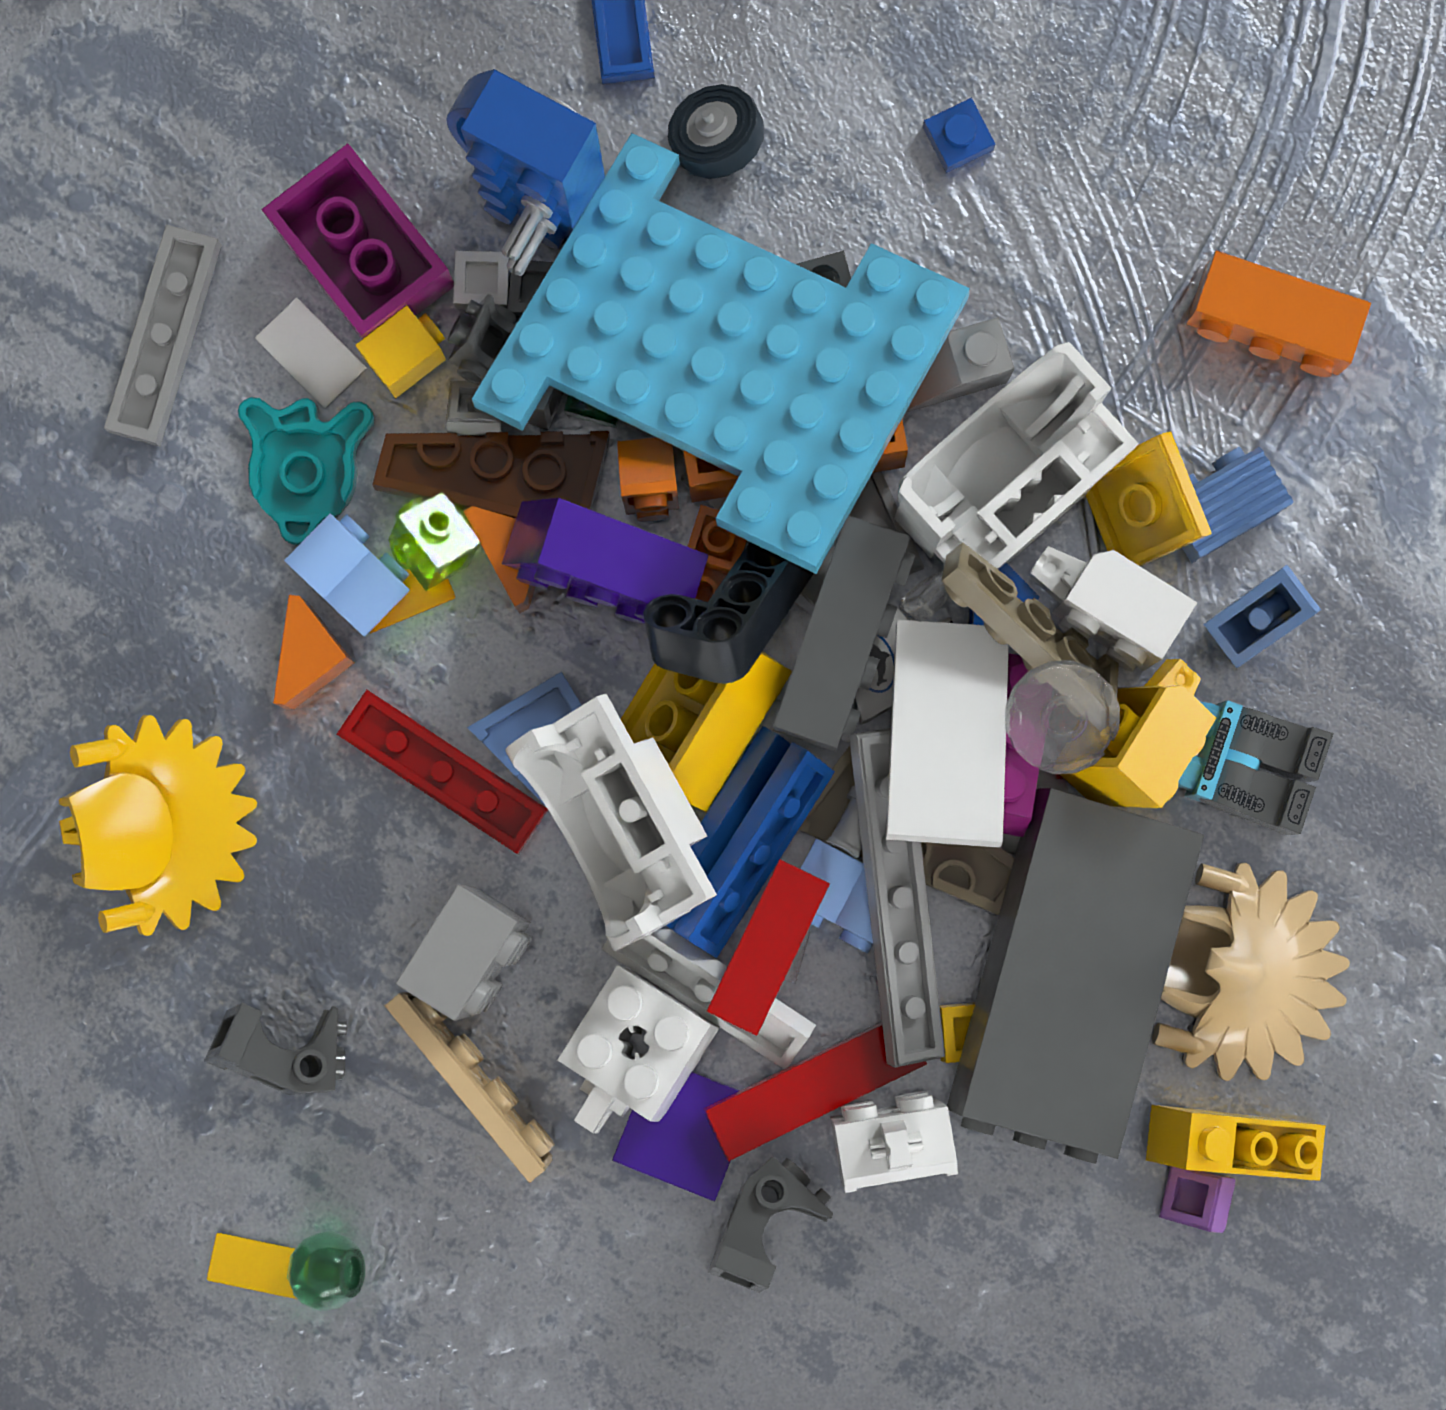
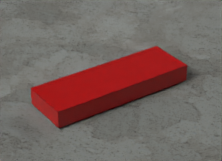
(768, 947)

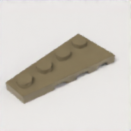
(1010, 621)
(962, 871)

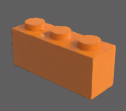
(1277, 315)

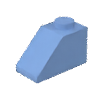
(1262, 616)

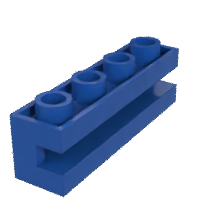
(749, 832)

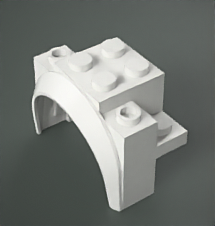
(1015, 462)

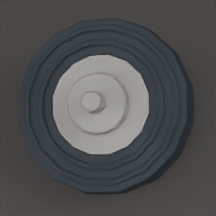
(716, 131)

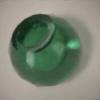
(326, 1271)

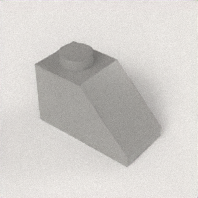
(967, 363)

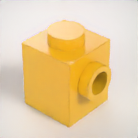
(403, 350)

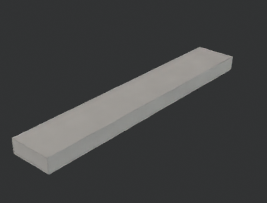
(896, 914)

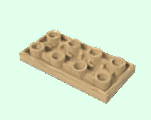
(486, 1099)

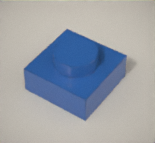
(958, 135)

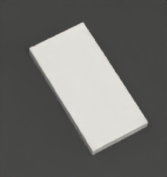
(947, 735)

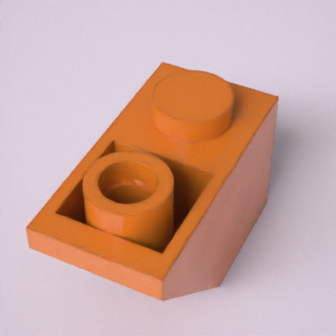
(647, 478)

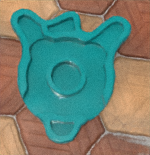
(303, 465)

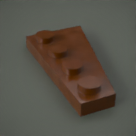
(493, 468)

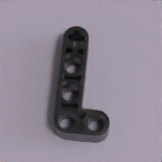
(730, 631)

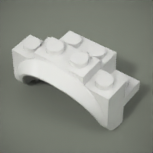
(618, 817)

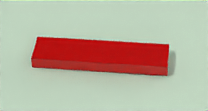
(442, 772)
(803, 1092)

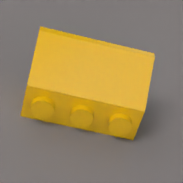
(703, 723)

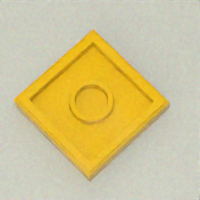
(1148, 503)

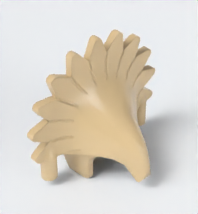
(1250, 974)

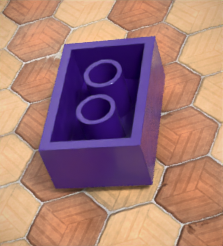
(599, 558)

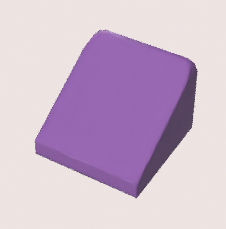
(1198, 1199)

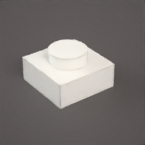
(479, 275)

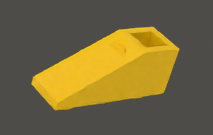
(1234, 1143)

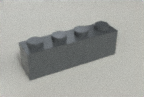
(842, 633)

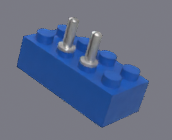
(529, 159)

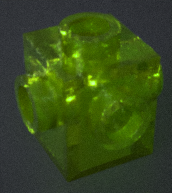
(432, 539)

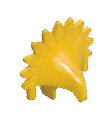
(157, 823)

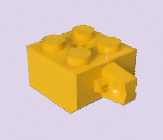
(1155, 741)

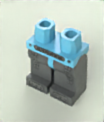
(1229, 763)

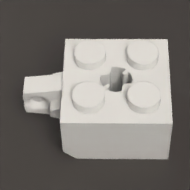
(1114, 604)
(603, 1051)
(893, 1141)

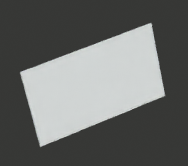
(310, 352)

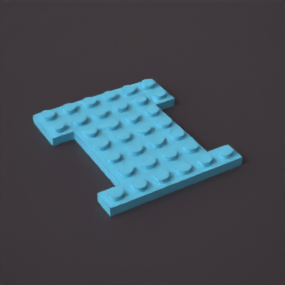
(728, 353)

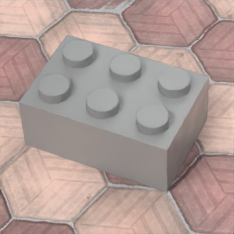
(465, 953)

